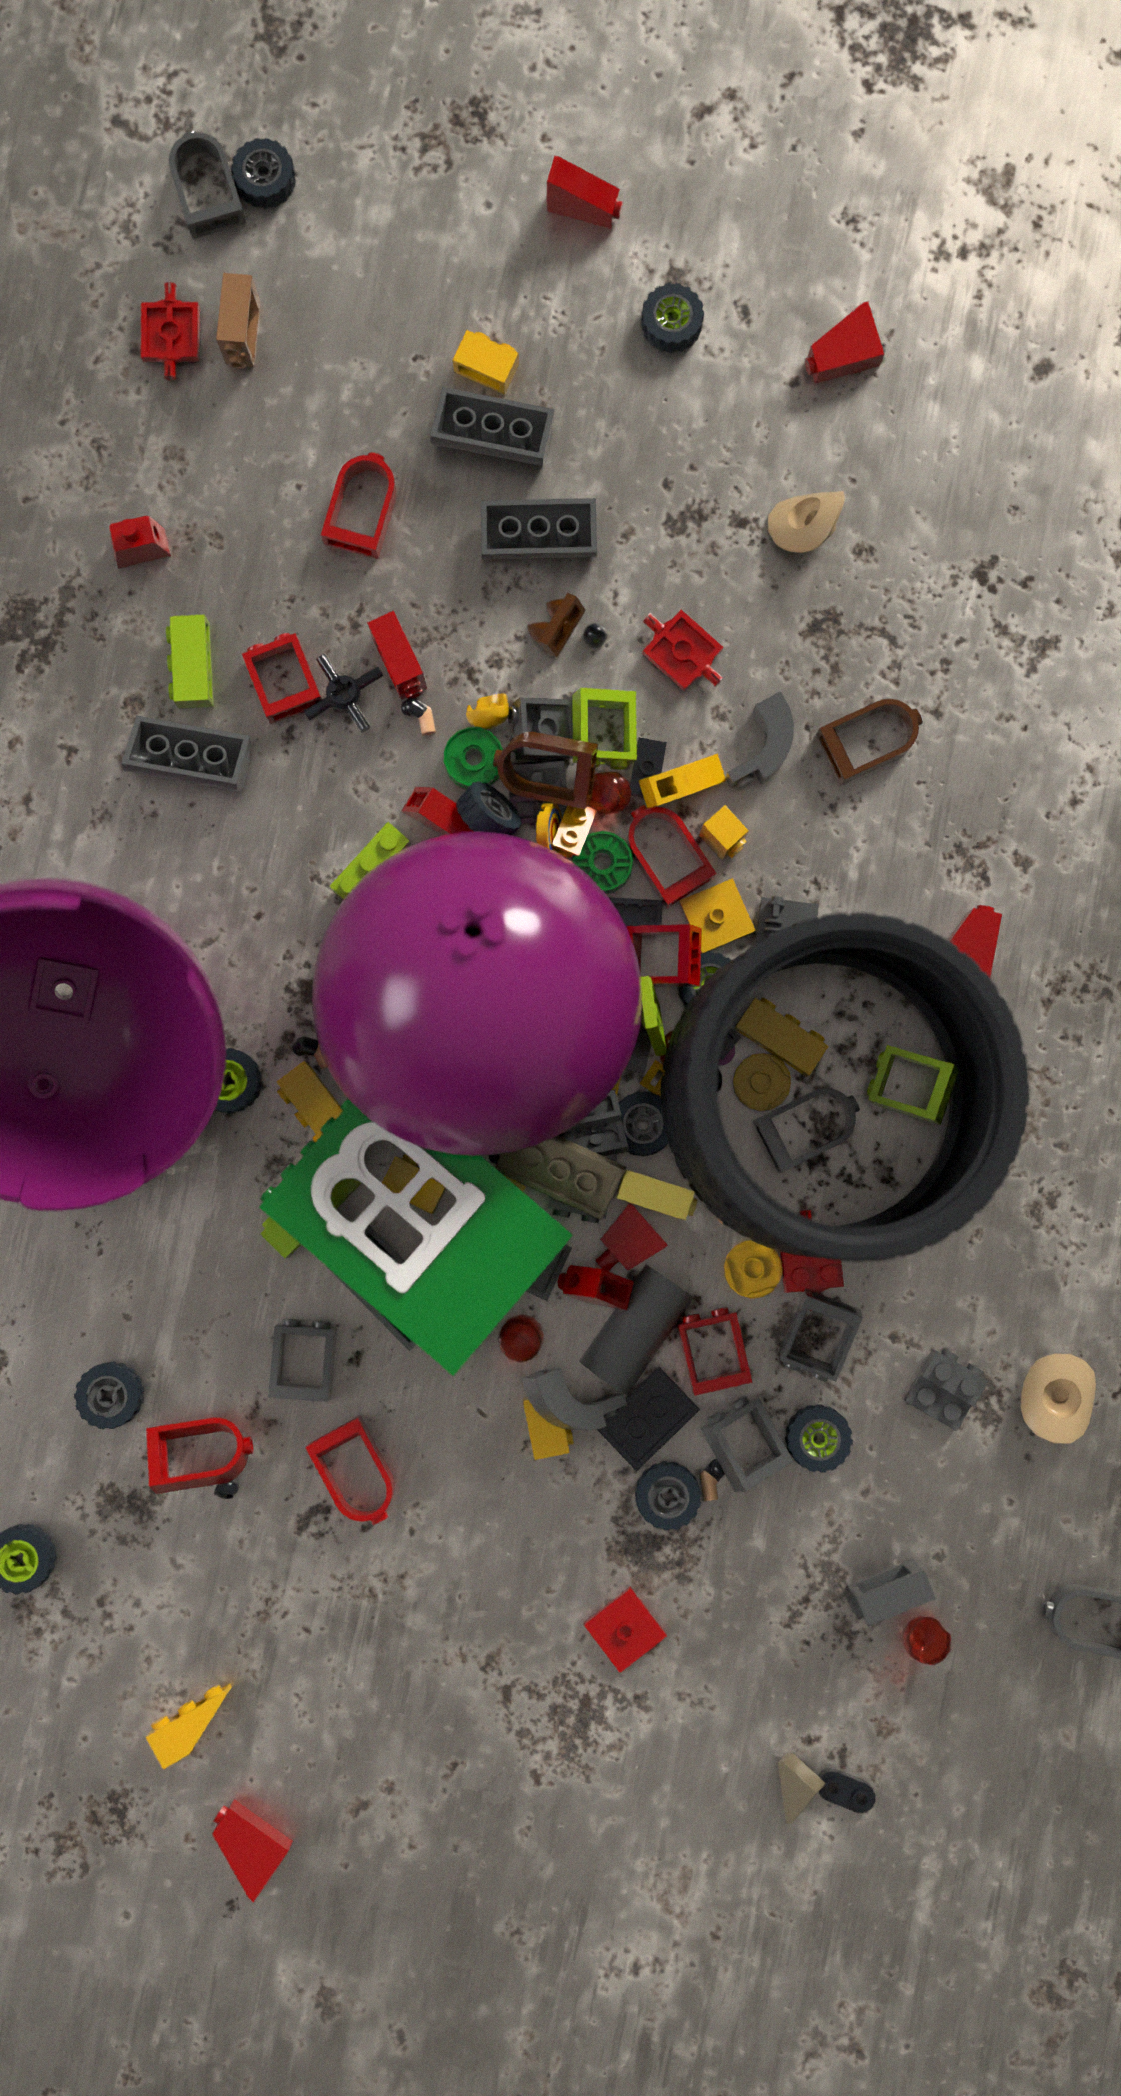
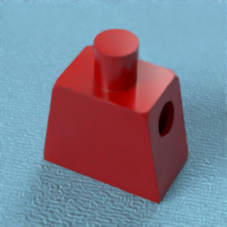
(138, 541)
(629, 1241)
(585, 1285)

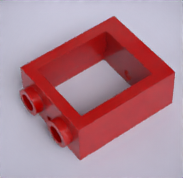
(397, 656)
(292, 704)
(688, 952)
(721, 1381)

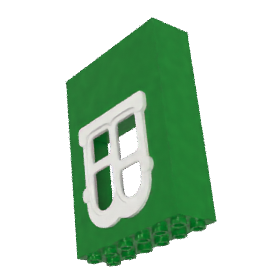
(463, 1270)

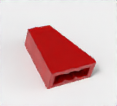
(581, 195)
(846, 348)
(435, 811)
(978, 936)
(249, 1846)

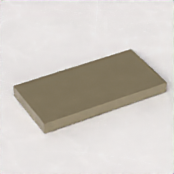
(565, 1173)

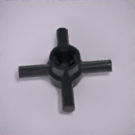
(337, 684)

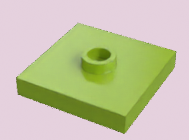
(652, 1017)

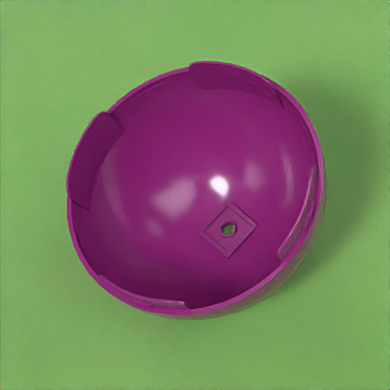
(482, 1035)
(130, 1045)

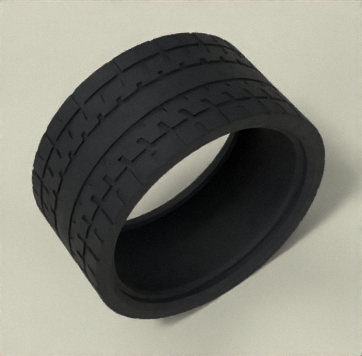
(972, 1030)

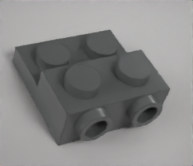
(541, 716)
(946, 1388)

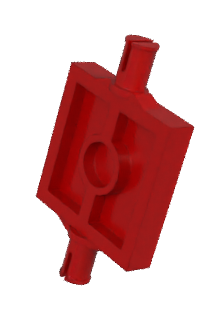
(170, 331)
(682, 650)
(810, 1272)

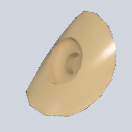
(805, 520)
(1058, 1397)

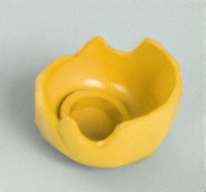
(489, 711)

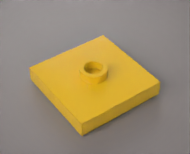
(719, 914)

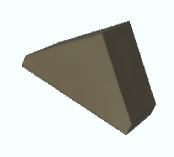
(798, 1786)

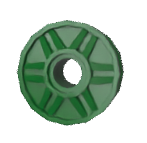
(464, 743)
(613, 848)

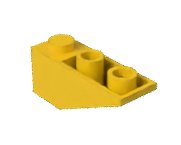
(682, 781)
(177, 1736)

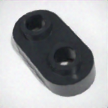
(847, 1790)

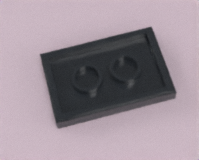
(649, 1419)

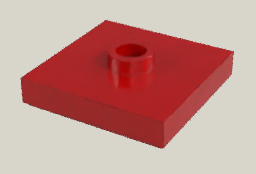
(625, 1629)

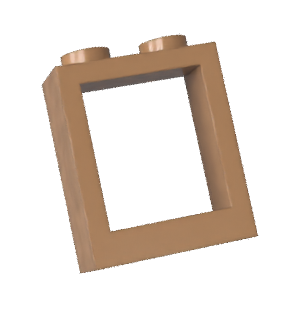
(238, 320)

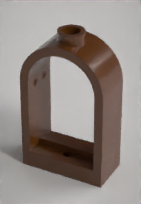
(836, 753)
(584, 775)

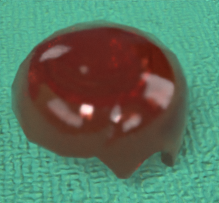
(610, 793)
(521, 1338)
(926, 1640)

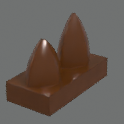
(565, 617)

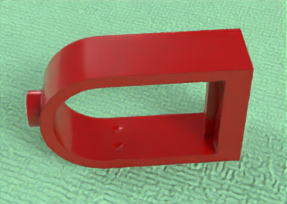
(351, 540)
(687, 884)
(336, 1438)
(158, 1455)

